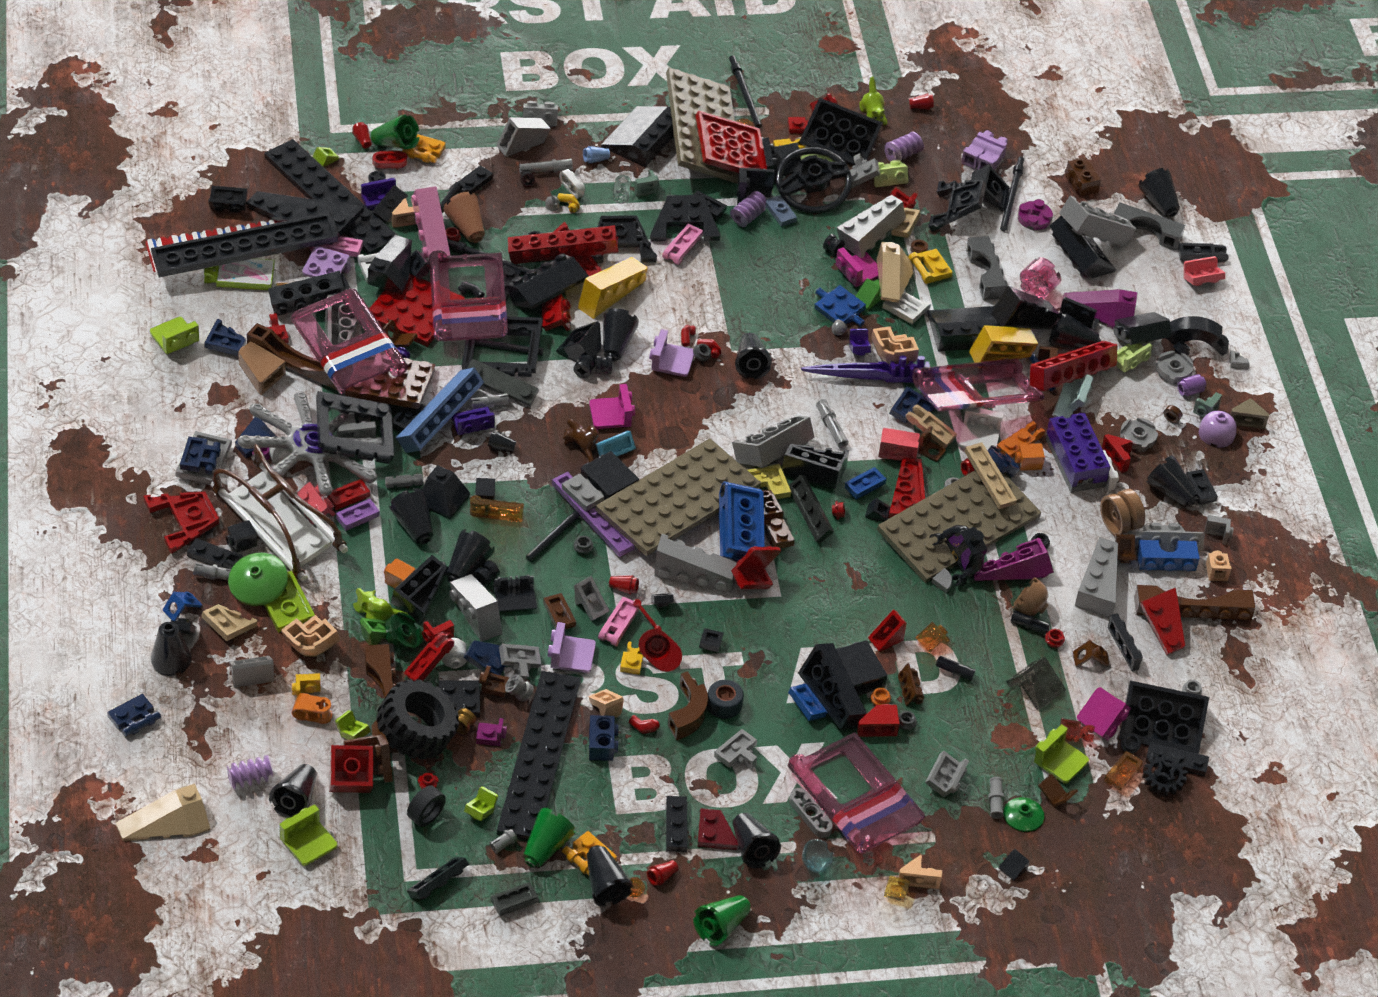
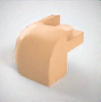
(892, 347)
(311, 637)

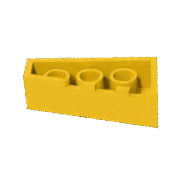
(610, 286)

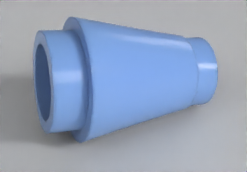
(595, 154)

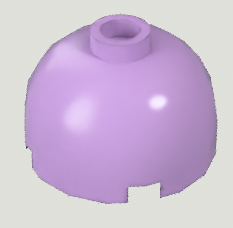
(1217, 429)

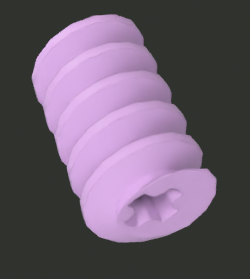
(904, 147)
(748, 209)
(249, 772)

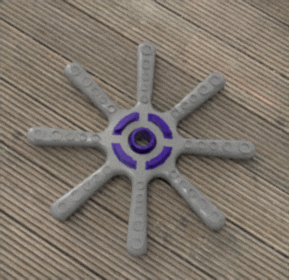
(304, 444)

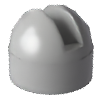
(549, 203)
(839, 327)

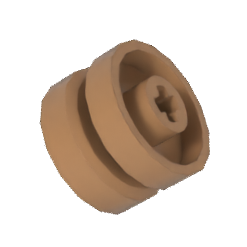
(1122, 512)

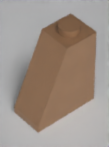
(261, 366)

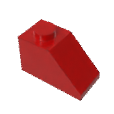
(880, 721)

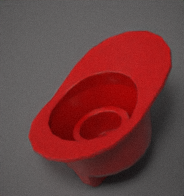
(660, 650)

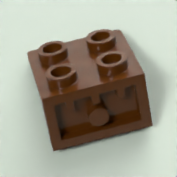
(381, 754)

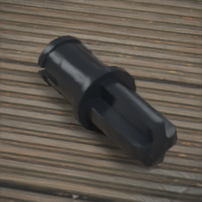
(1029, 622)
(955, 668)

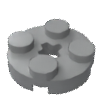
(1172, 374)
(1140, 442)

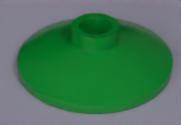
(1025, 820)

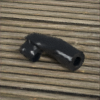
(474, 289)

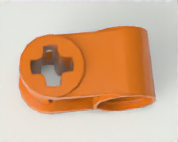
(310, 707)

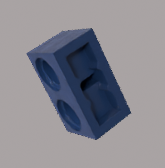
(601, 738)

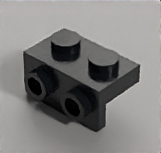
(228, 198)

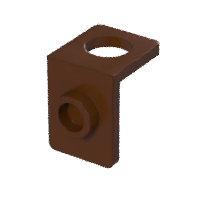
(399, 339)
(926, 444)
(1092, 651)
(1054, 791)

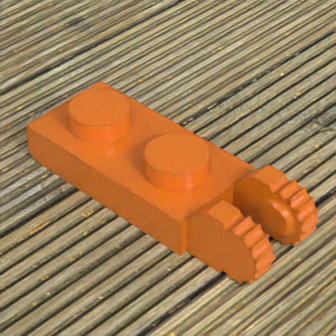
(1011, 444)

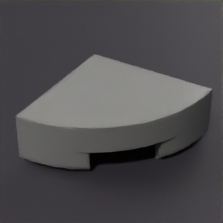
(1238, 361)
(942, 580)

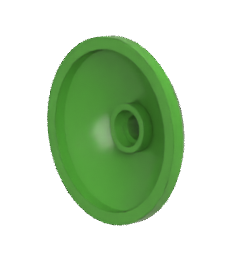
(258, 587)

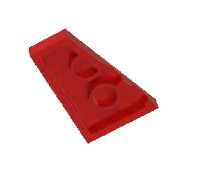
(1165, 620)

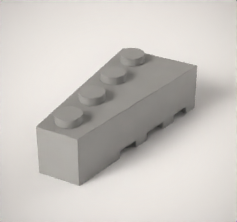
(693, 565)

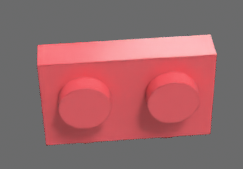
(1203, 271)
(312, 496)

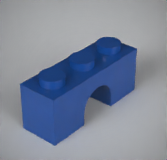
(1152, 557)

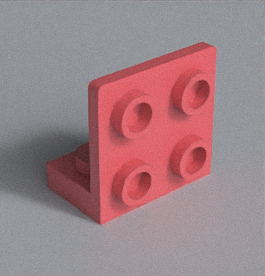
(898, 444)

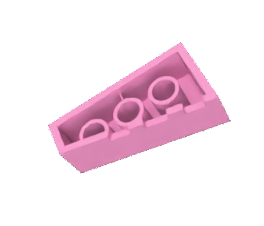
(429, 221)

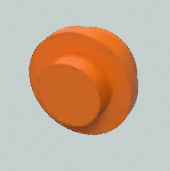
(880, 696)

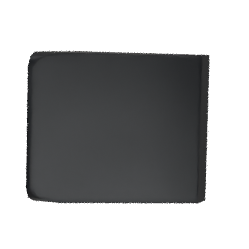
(877, 510)
(1014, 865)

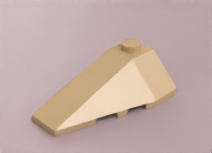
(893, 271)
(173, 814)

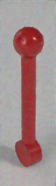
(637, 603)

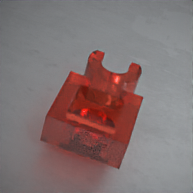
(1077, 731)

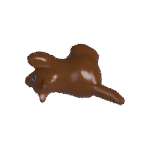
(584, 438)

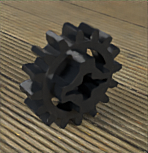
(1164, 774)

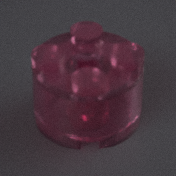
(1039, 277)

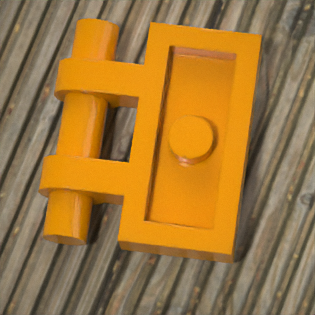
(426, 149)
(581, 848)

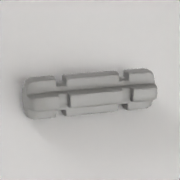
(404, 481)

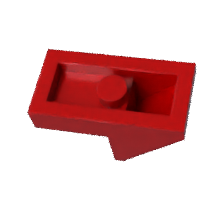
(1118, 450)

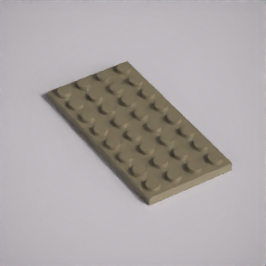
(687, 96)
(674, 496)
(960, 503)

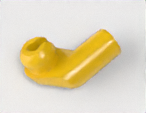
(573, 203)

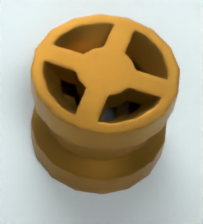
(466, 719)

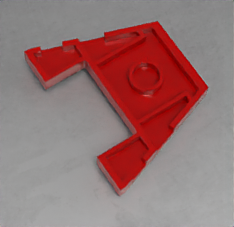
(192, 512)

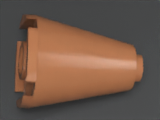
(466, 216)

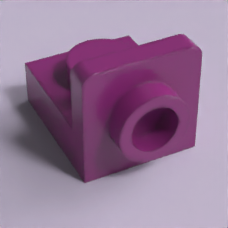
(491, 733)

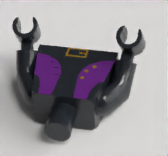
(966, 547)

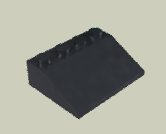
(841, 131)
(642, 134)
(959, 326)
(1165, 716)

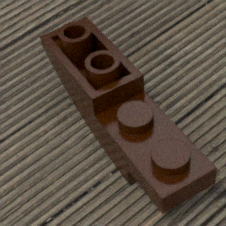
(774, 524)

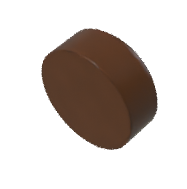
(919, 246)
(1172, 413)

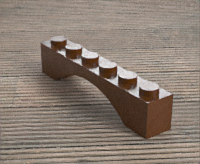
(293, 359)
(1234, 605)
(378, 667)

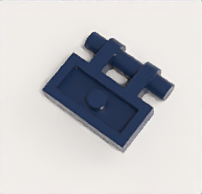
(194, 454)
(131, 711)

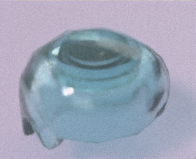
(817, 856)

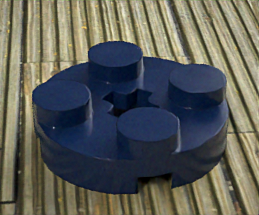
(1004, 462)

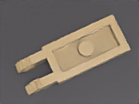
(922, 419)

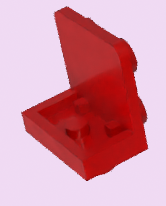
(751, 570)

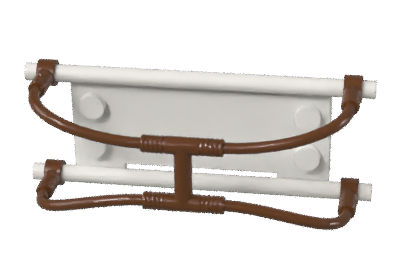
(277, 519)

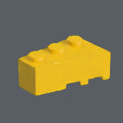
(1003, 343)

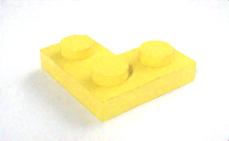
(774, 479)

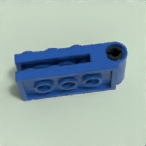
(740, 520)

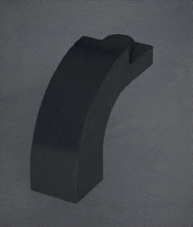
(1200, 329)

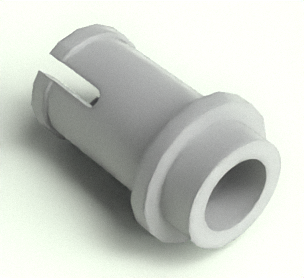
(503, 841)

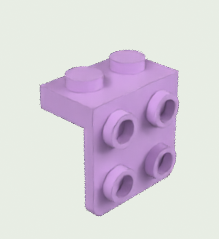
(326, 261)
(669, 357)
(570, 652)

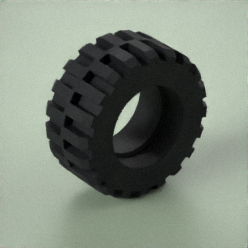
(428, 704)

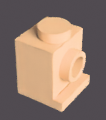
(1218, 562)

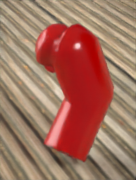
(685, 334)
(714, 347)
(644, 726)

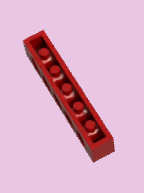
(571, 243)
(1073, 365)

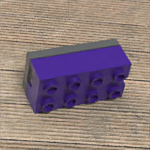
(1077, 452)

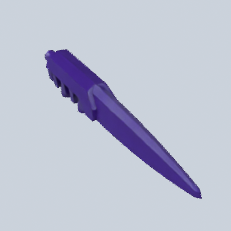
(876, 371)

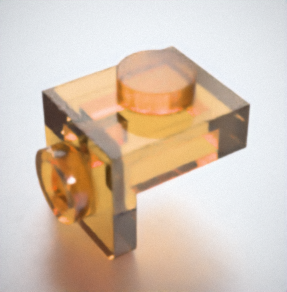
(932, 636)

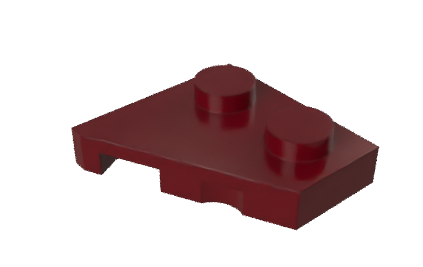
(715, 831)

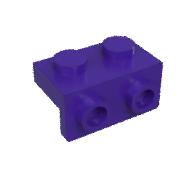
(375, 191)
(473, 420)

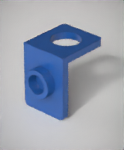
(182, 600)

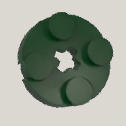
(406, 639)

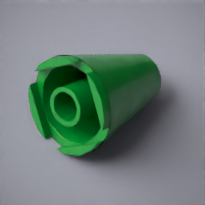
(397, 133)
(547, 837)
(719, 919)

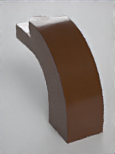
(691, 717)

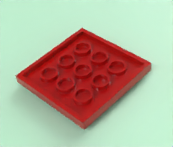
(729, 143)
(409, 310)

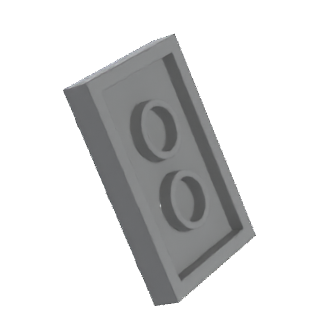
(201, 476)

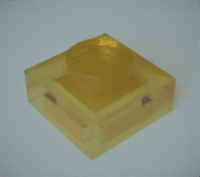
(896, 888)

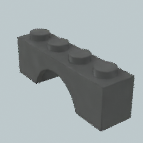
(1166, 230)
(982, 252)

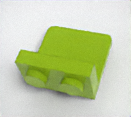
(175, 334)
(1058, 756)
(306, 836)

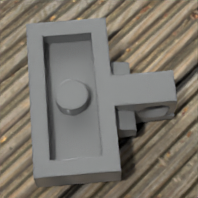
(863, 170)
(520, 658)
(738, 750)

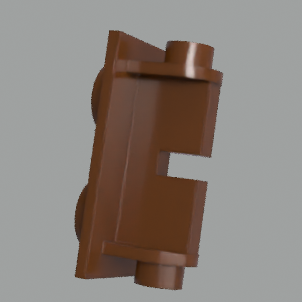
(910, 684)

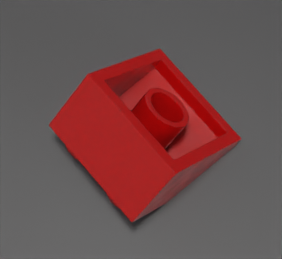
(351, 769)

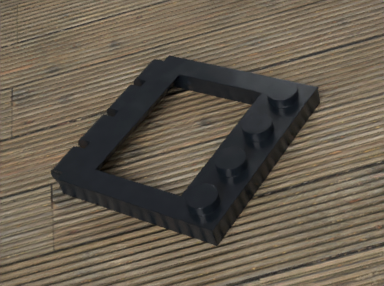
(516, 327)
(349, 447)

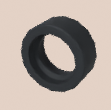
(426, 806)

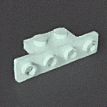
(1073, 396)

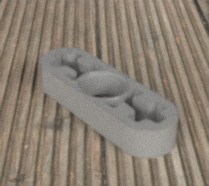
(809, 804)

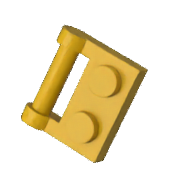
(935, 264)

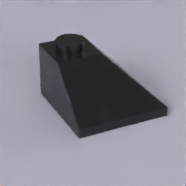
(996, 188)
(582, 341)
(444, 492)

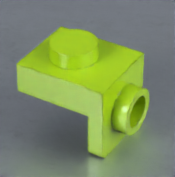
(351, 728)
(482, 805)

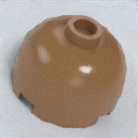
(1032, 599)

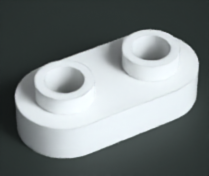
(572, 184)

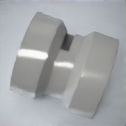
(517, 686)

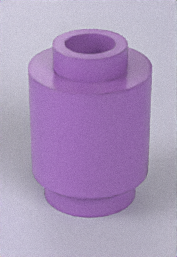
(1191, 385)

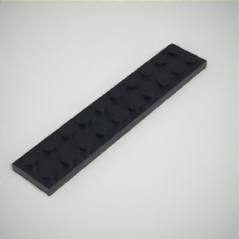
(321, 185)
(244, 244)
(539, 753)

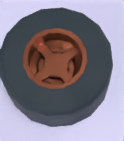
(725, 699)

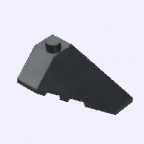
(392, 265)

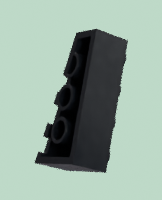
(1024, 311)
(832, 686)

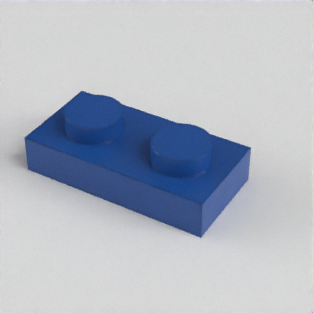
(865, 483)
(807, 702)

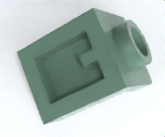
(646, 185)
(1212, 404)

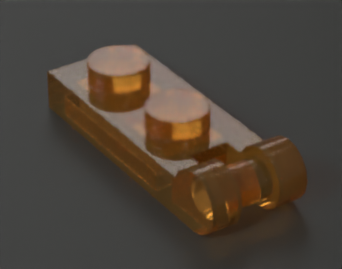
(496, 509)

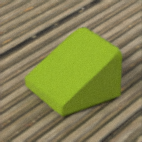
(325, 156)

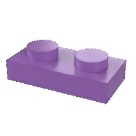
(357, 514)

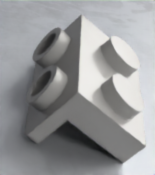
(547, 112)
(582, 492)
(946, 774)

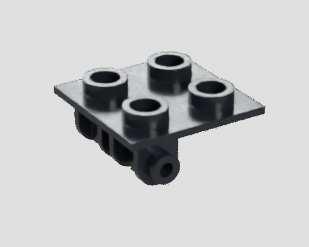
(515, 593)

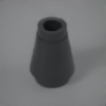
(501, 442)

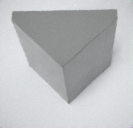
(252, 671)

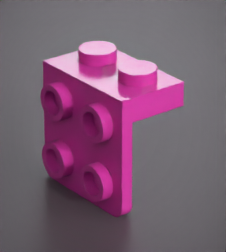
(856, 268)
(613, 411)
(1104, 713)

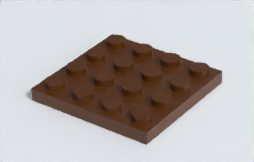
(402, 391)

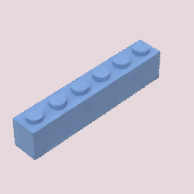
(440, 410)

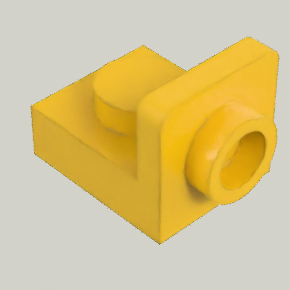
(306, 684)

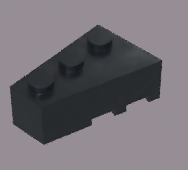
(816, 465)
(419, 589)

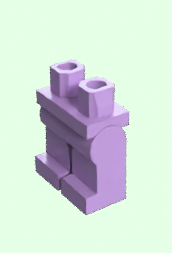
(985, 151)

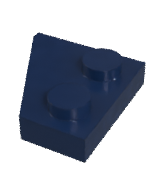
(224, 339)
(907, 401)
(255, 428)
(483, 655)

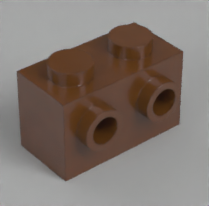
(1082, 176)

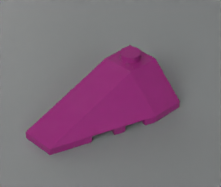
(1108, 303)
(1026, 562)

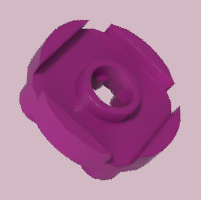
(1036, 207)

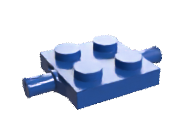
(840, 305)

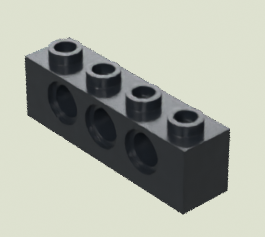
(302, 293)

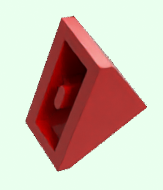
(889, 632)

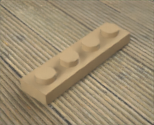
(990, 475)

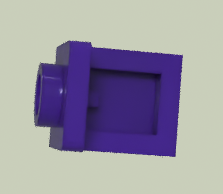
(859, 341)

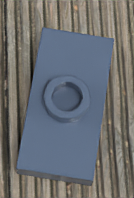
(780, 210)

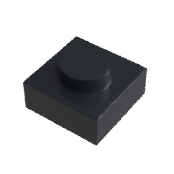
(663, 599)
(711, 640)

